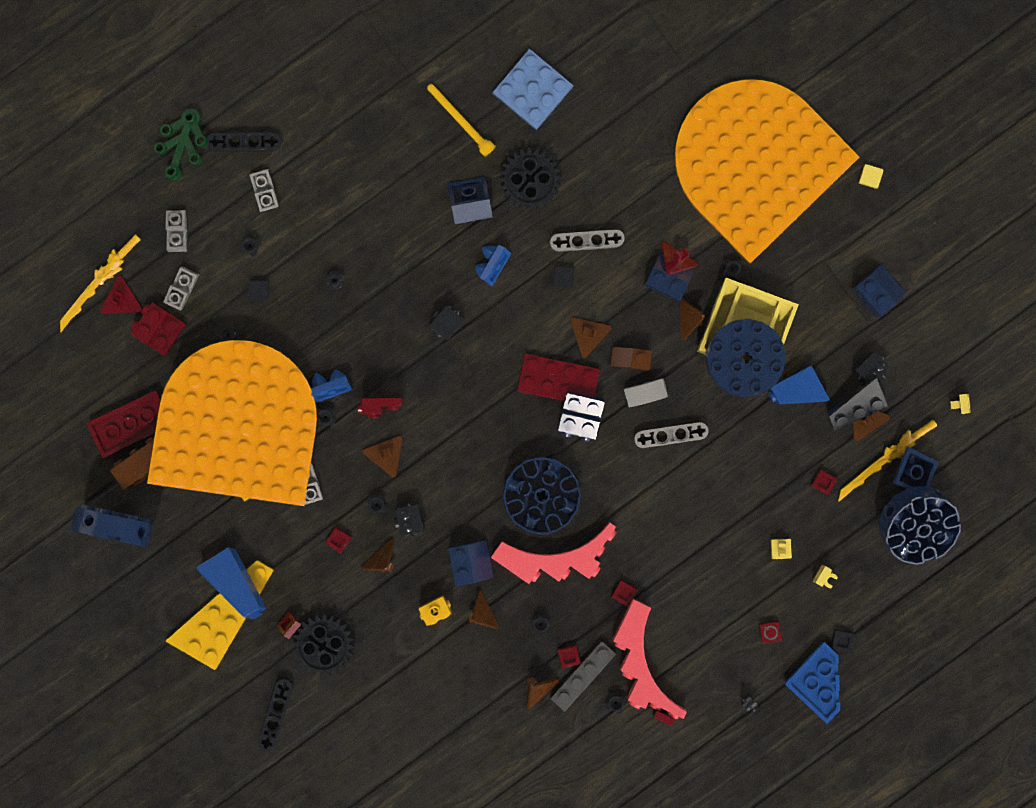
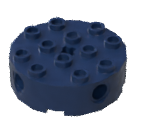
(761, 346)
(550, 513)
(919, 524)
(112, 525)

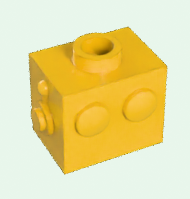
(443, 610)

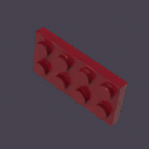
(554, 378)
(126, 424)

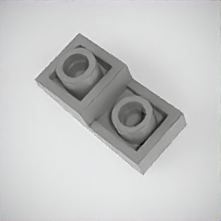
(264, 190)
(176, 231)
(181, 288)
(646, 392)
(313, 489)

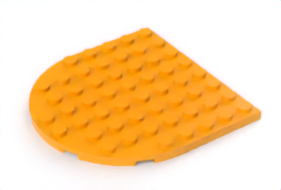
(756, 161)
(236, 425)

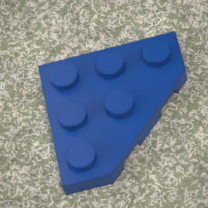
(818, 682)

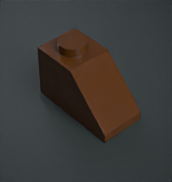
(631, 358)

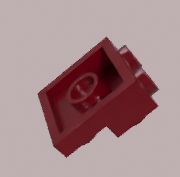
(157, 328)
(375, 406)

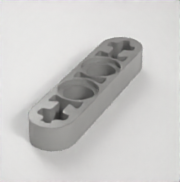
(587, 244)
(671, 438)

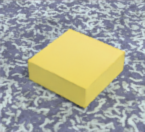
(871, 176)

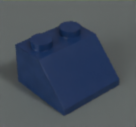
(470, 200)
(671, 285)
(879, 291)
(914, 470)
(470, 563)

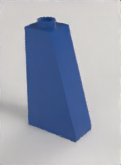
(233, 582)

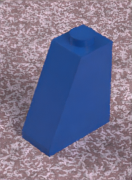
(799, 388)

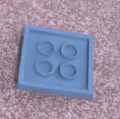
(532, 89)

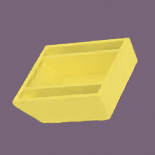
(741, 302)

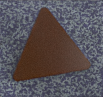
(689, 318)
(588, 334)
(868, 424)
(386, 455)
(381, 560)
(482, 613)
(538, 690)

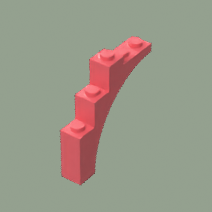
(582, 559)
(644, 689)

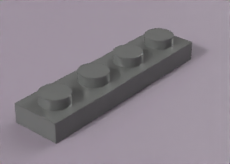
(583, 676)

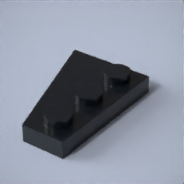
(861, 404)

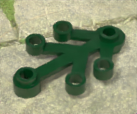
(182, 141)

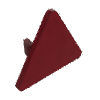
(675, 260)
(120, 299)

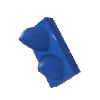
(497, 259)
(324, 390)

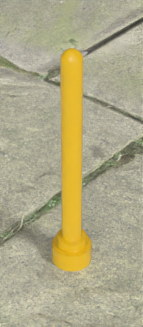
(485, 146)

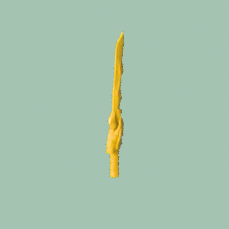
(101, 275)
(891, 453)

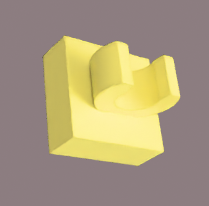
(964, 404)
(780, 548)
(823, 575)

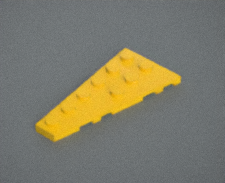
(216, 624)

